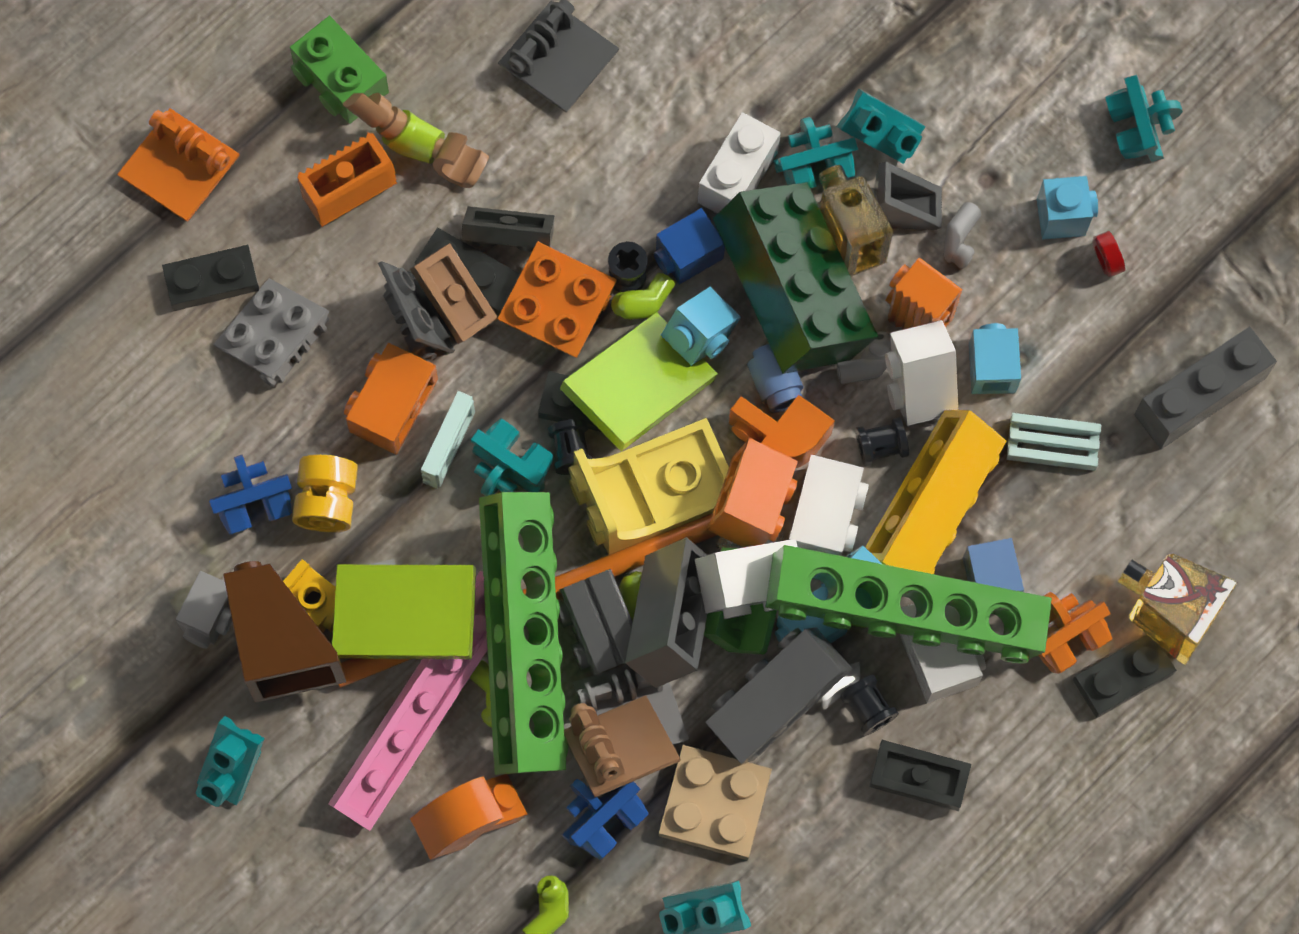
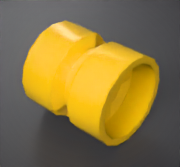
(325, 493)

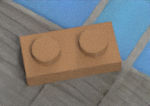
(453, 293)

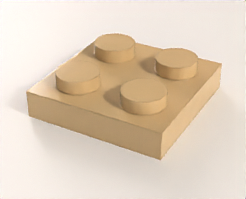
(715, 802)

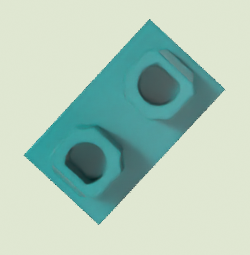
(1134, 102)
(882, 127)
(797, 166)
(494, 449)
(228, 764)
(705, 911)

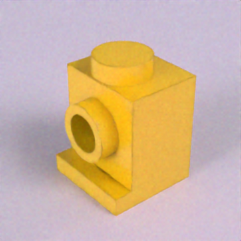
(302, 582)

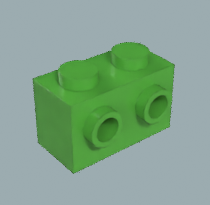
(335, 67)

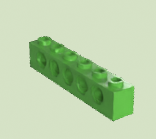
(1022, 613)
(509, 652)

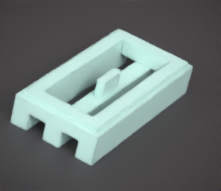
(1056, 425)
(448, 440)

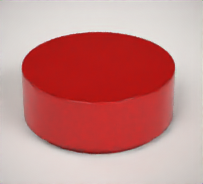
(1108, 254)

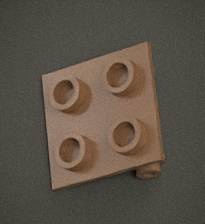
(618, 744)

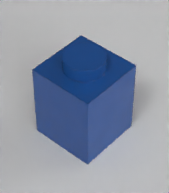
(688, 247)

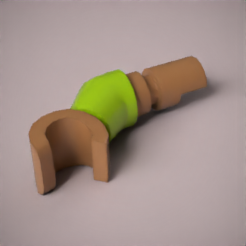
(420, 140)

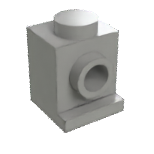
(205, 611)

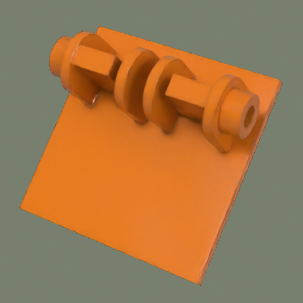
(178, 164)
(557, 299)

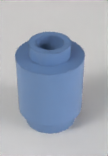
(773, 387)

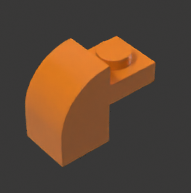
(796, 434)
(466, 814)

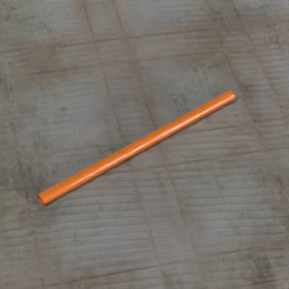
(618, 562)

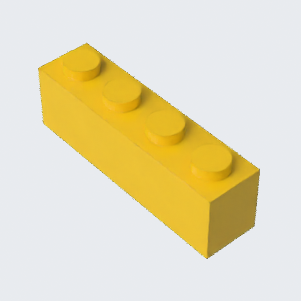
(937, 492)

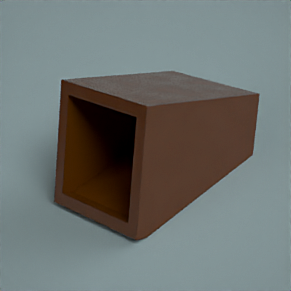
(276, 637)

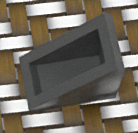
(908, 199)

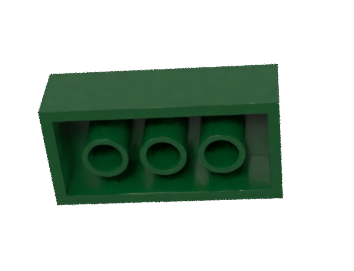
(794, 277)

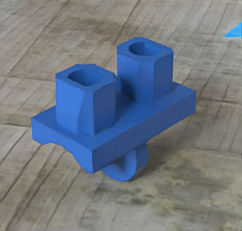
(232, 505)
(588, 828)

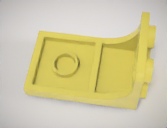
(650, 486)

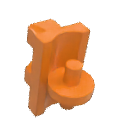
(1085, 621)

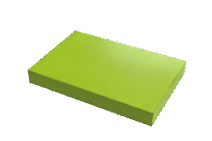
(636, 383)
(404, 611)

